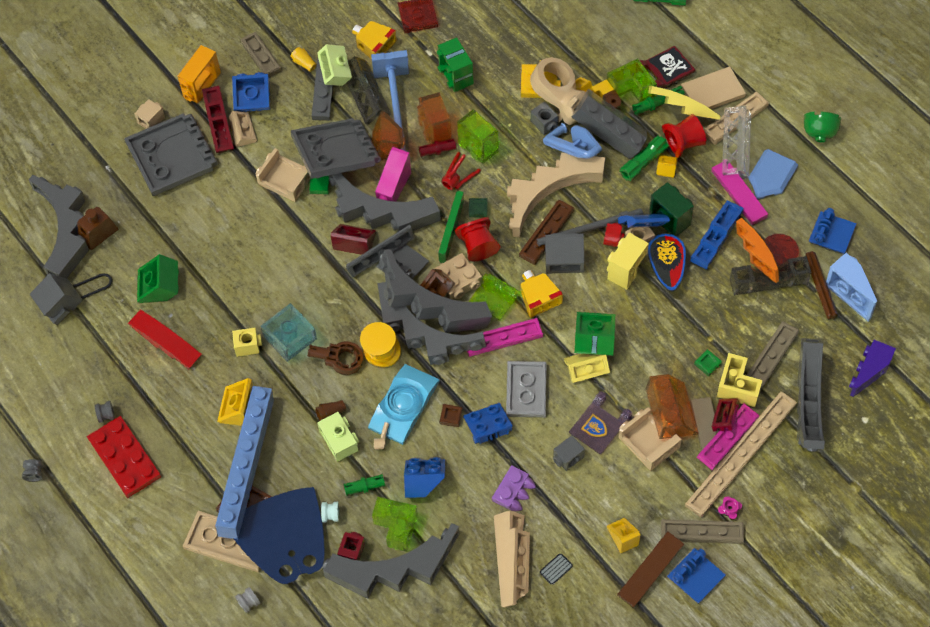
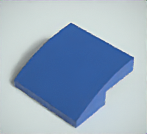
(643, 220)

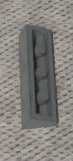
(372, 256)

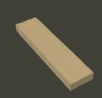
(754, 103)

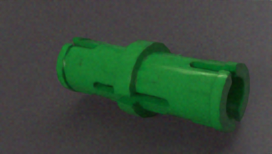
(364, 484)

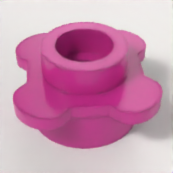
(728, 501)

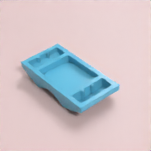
(403, 403)

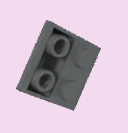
(564, 253)

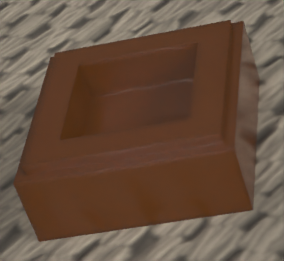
(451, 415)

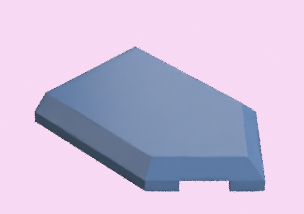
(771, 174)

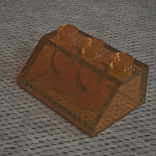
(670, 407)

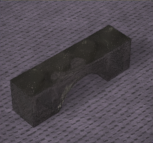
(749, 280)

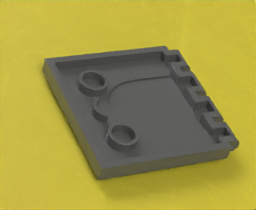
(335, 147)
(171, 153)

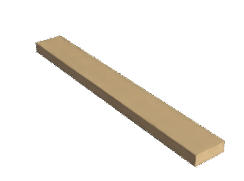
(740, 454)

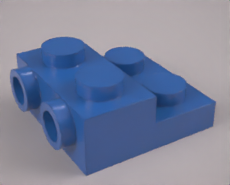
(251, 92)

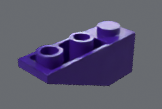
(874, 366)

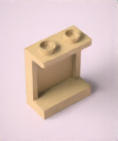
(283, 176)
(643, 439)

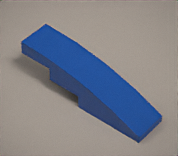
(716, 234)

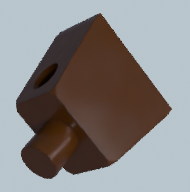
(96, 227)

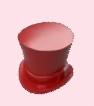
(684, 135)
(478, 239)

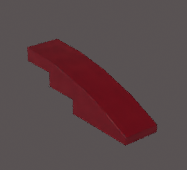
(217, 119)

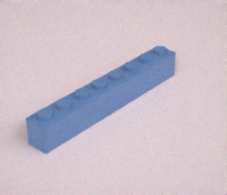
(244, 463)

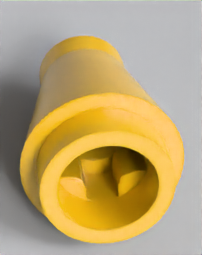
(303, 59)

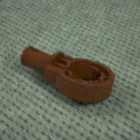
(332, 353)

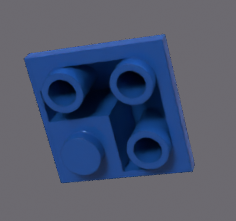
(422, 476)

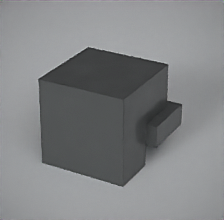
(55, 297)

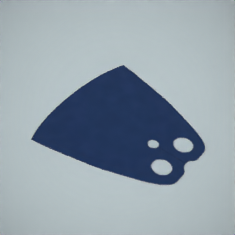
(284, 525)

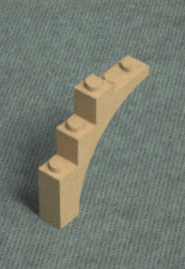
(569, 170)

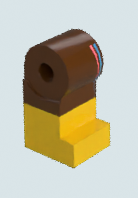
(607, 93)

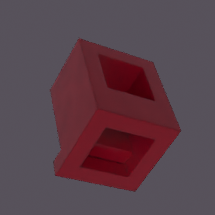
(351, 540)

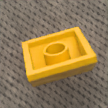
(235, 402)

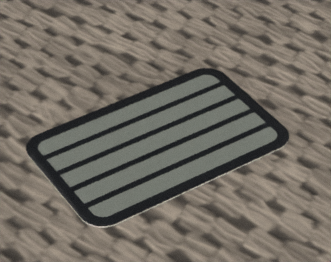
(556, 568)

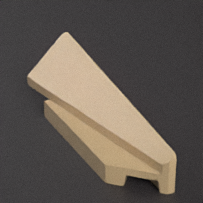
(512, 556)

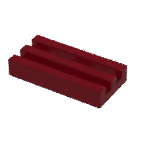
(728, 414)

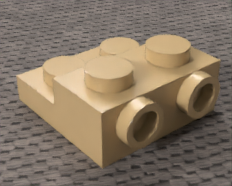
(463, 274)

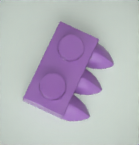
(512, 489)

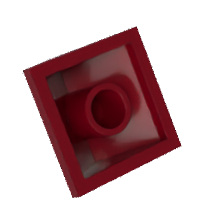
(352, 239)

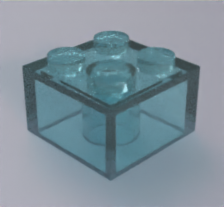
(288, 332)

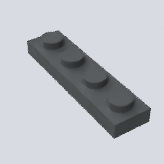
(322, 97)

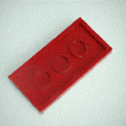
(124, 457)

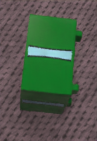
(455, 64)
(595, 333)

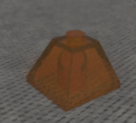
(387, 135)

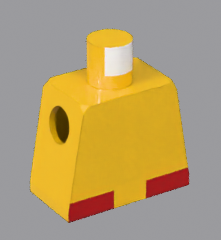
(374, 38)
(539, 293)

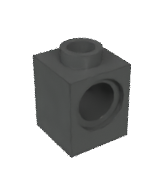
(542, 112)
(568, 453)

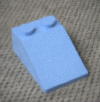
(852, 286)

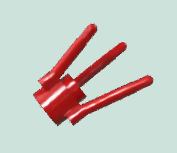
(451, 178)

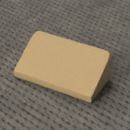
(241, 128)

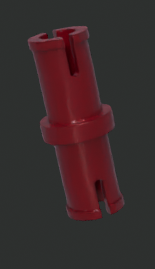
(437, 147)

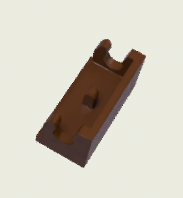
(438, 282)

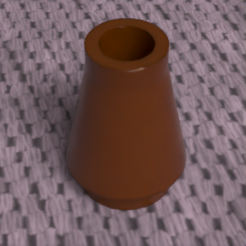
(328, 409)

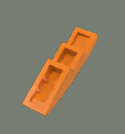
(759, 252)

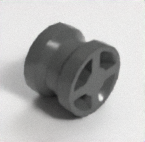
(104, 411)
(32, 470)

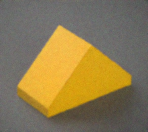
(624, 535)

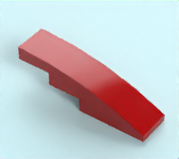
(164, 338)

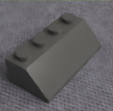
(610, 124)

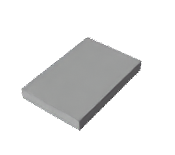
(526, 389)

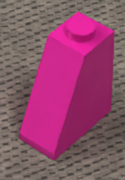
(394, 175)

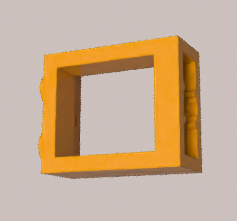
(199, 74)

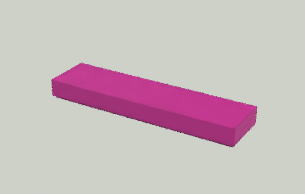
(741, 194)
(510, 336)
(725, 440)

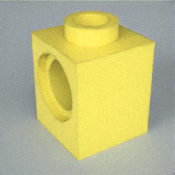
(244, 335)

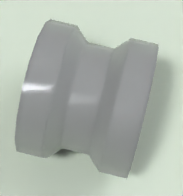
(247, 600)

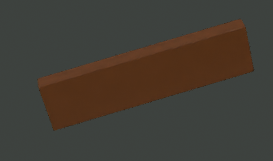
(551, 224)
(650, 569)

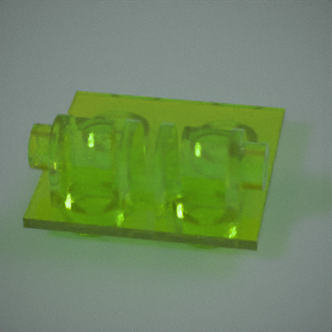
(496, 294)

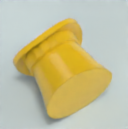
(380, 344)

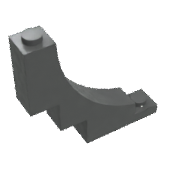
(419, 563)

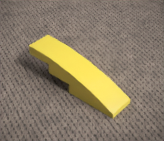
(689, 105)

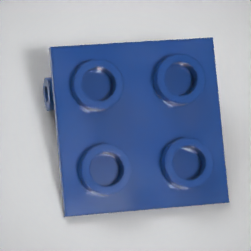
(832, 231)
(488, 422)
(696, 575)

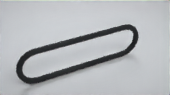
(92, 278)

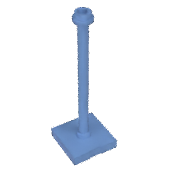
(390, 66)

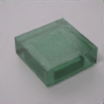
(478, 207)

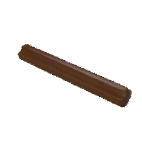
(821, 286)

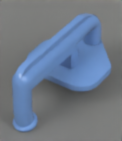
(583, 143)

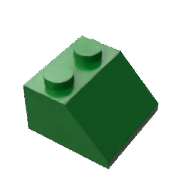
(157, 280)

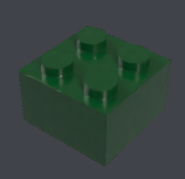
(671, 203)

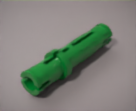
(651, 103)

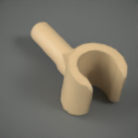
(380, 443)

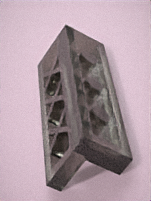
(368, 86)

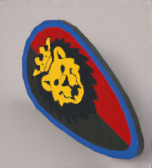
(667, 260)

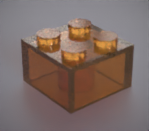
(434, 118)

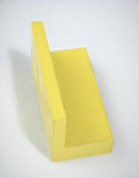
(586, 366)

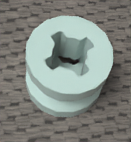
(330, 511)

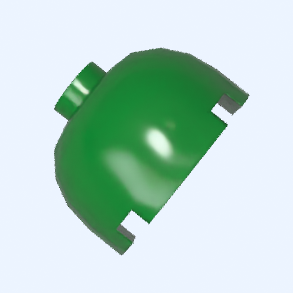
(821, 126)

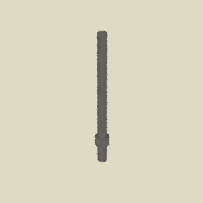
(594, 225)

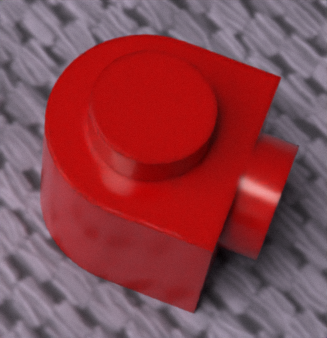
(613, 234)

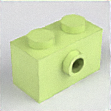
(334, 65)
(337, 436)

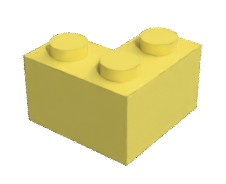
(626, 259)
(736, 384)

